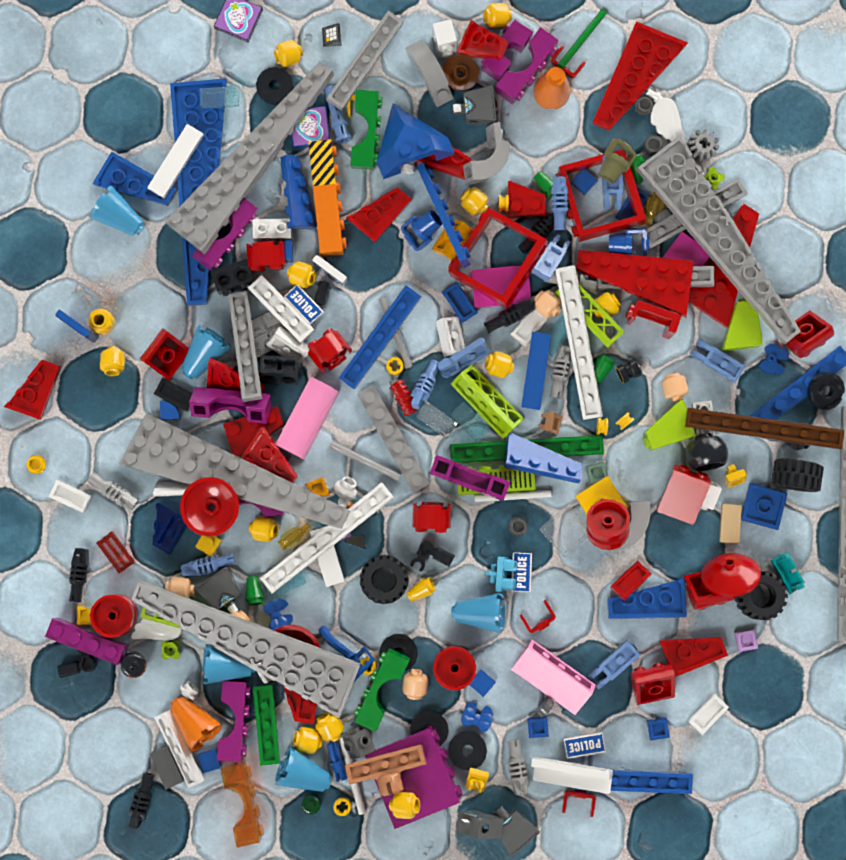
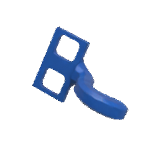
(327, 636)

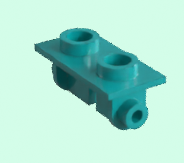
(783, 565)

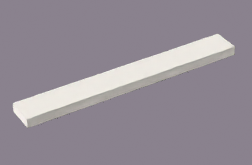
(579, 342)
(326, 539)

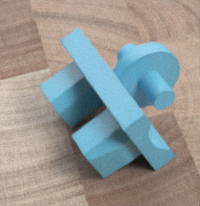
(499, 574)

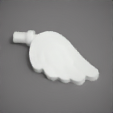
(665, 117)
(155, 631)

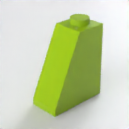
(743, 328)
(668, 428)

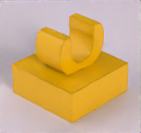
(734, 477)
(476, 780)

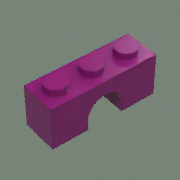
(518, 38)

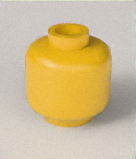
(497, 15)
(288, 53)
(474, 201)
(301, 274)
(609, 303)
(95, 321)
(112, 361)
(499, 364)
(264, 529)
(329, 727)
(307, 740)
(404, 805)

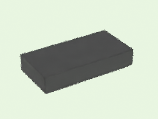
(166, 767)

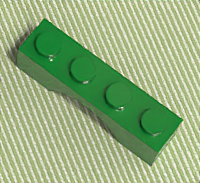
(367, 106)
(392, 667)

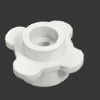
(189, 690)

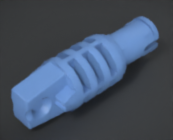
(559, 202)
(425, 385)
(207, 565)

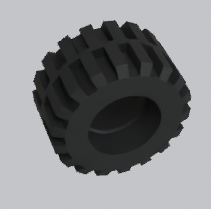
(797, 475)
(371, 591)
(775, 603)

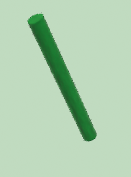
(582, 38)

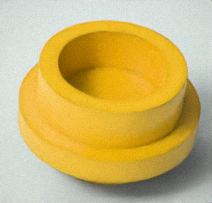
(36, 464)

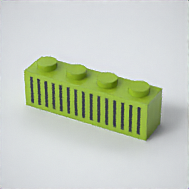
(518, 479)

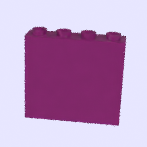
(429, 782)

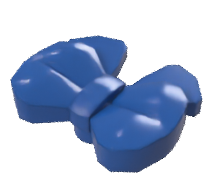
(773, 353)
(273, 609)
(482, 721)

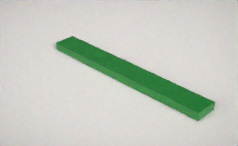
(497, 449)

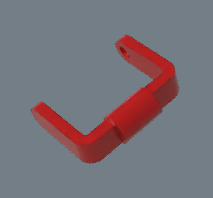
(567, 72)
(543, 624)
(579, 794)

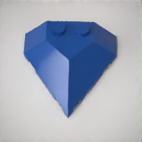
(407, 141)

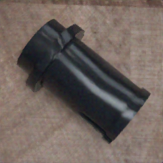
(322, 292)

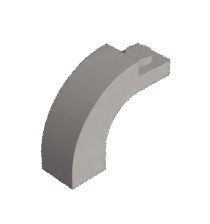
(431, 72)
(496, 158)
(639, 521)

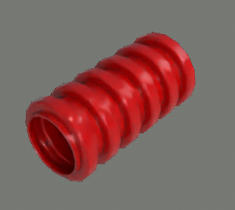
(403, 397)

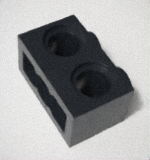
(232, 272)
(279, 370)

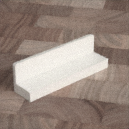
(572, 775)

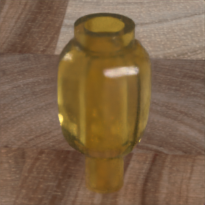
(652, 208)
(293, 537)

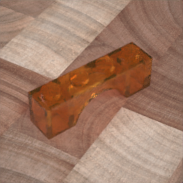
(237, 778)

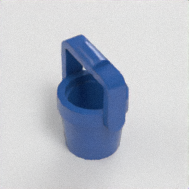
(423, 227)
(622, 242)

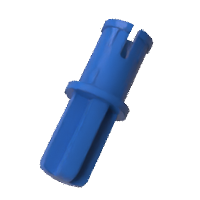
(337, 761)

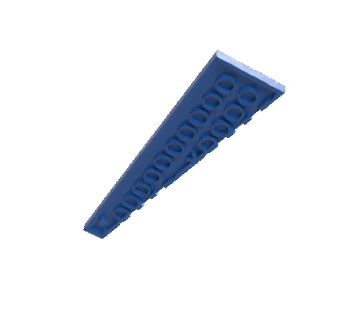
(202, 163)

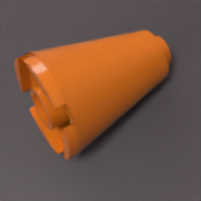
(552, 89)
(194, 723)

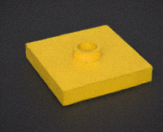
(598, 491)

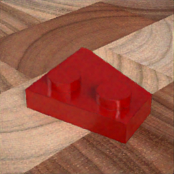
(525, 201)
(302, 709)

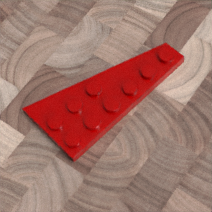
(649, 278)

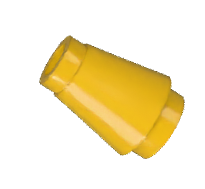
(422, 589)

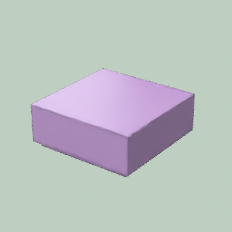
(746, 640)

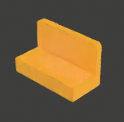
(444, 246)

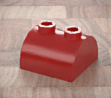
(813, 334)
(165, 354)
(699, 595)
(653, 683)

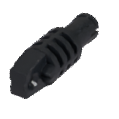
(542, 228)
(510, 316)
(78, 573)
(141, 801)

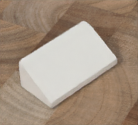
(450, 335)
(287, 345)
(169, 488)

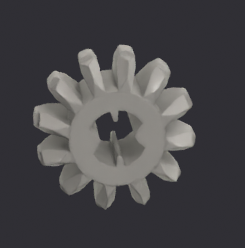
(709, 144)

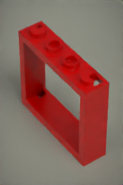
(631, 190)
(523, 272)

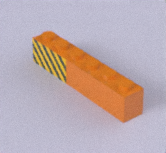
(326, 198)

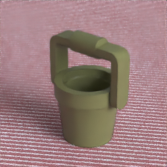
(614, 164)

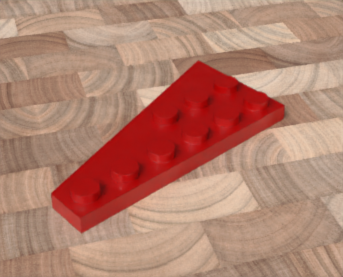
(640, 64)
(719, 300)

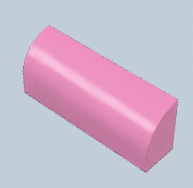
(307, 418)
(553, 677)

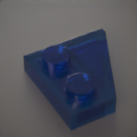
(168, 529)

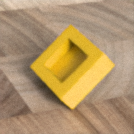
(208, 544)

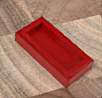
(630, 580)

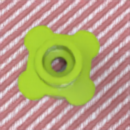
(718, 177)
(165, 649)

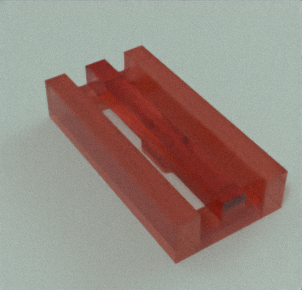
(105, 539)

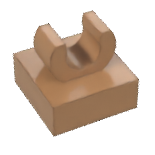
(552, 423)

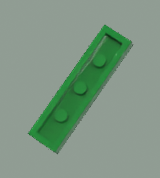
(266, 724)

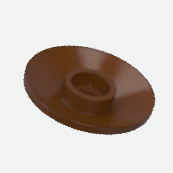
(461, 64)

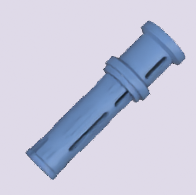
(339, 123)

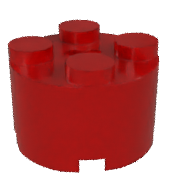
(266, 255)
(328, 350)
(431, 516)

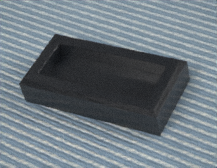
(173, 394)

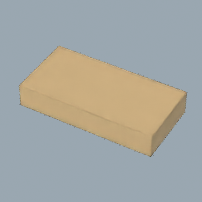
(730, 523)

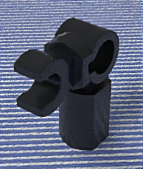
(426, 549)
(86, 664)

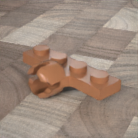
(386, 769)

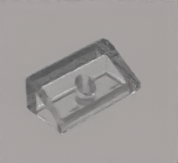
(436, 420)

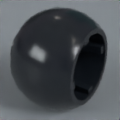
(706, 452)

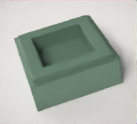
(596, 472)

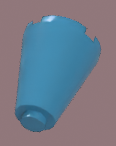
(116, 213)
(202, 347)
(481, 612)
(222, 667)
(301, 773)

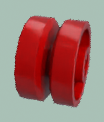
(607, 524)
(109, 626)
(466, 667)

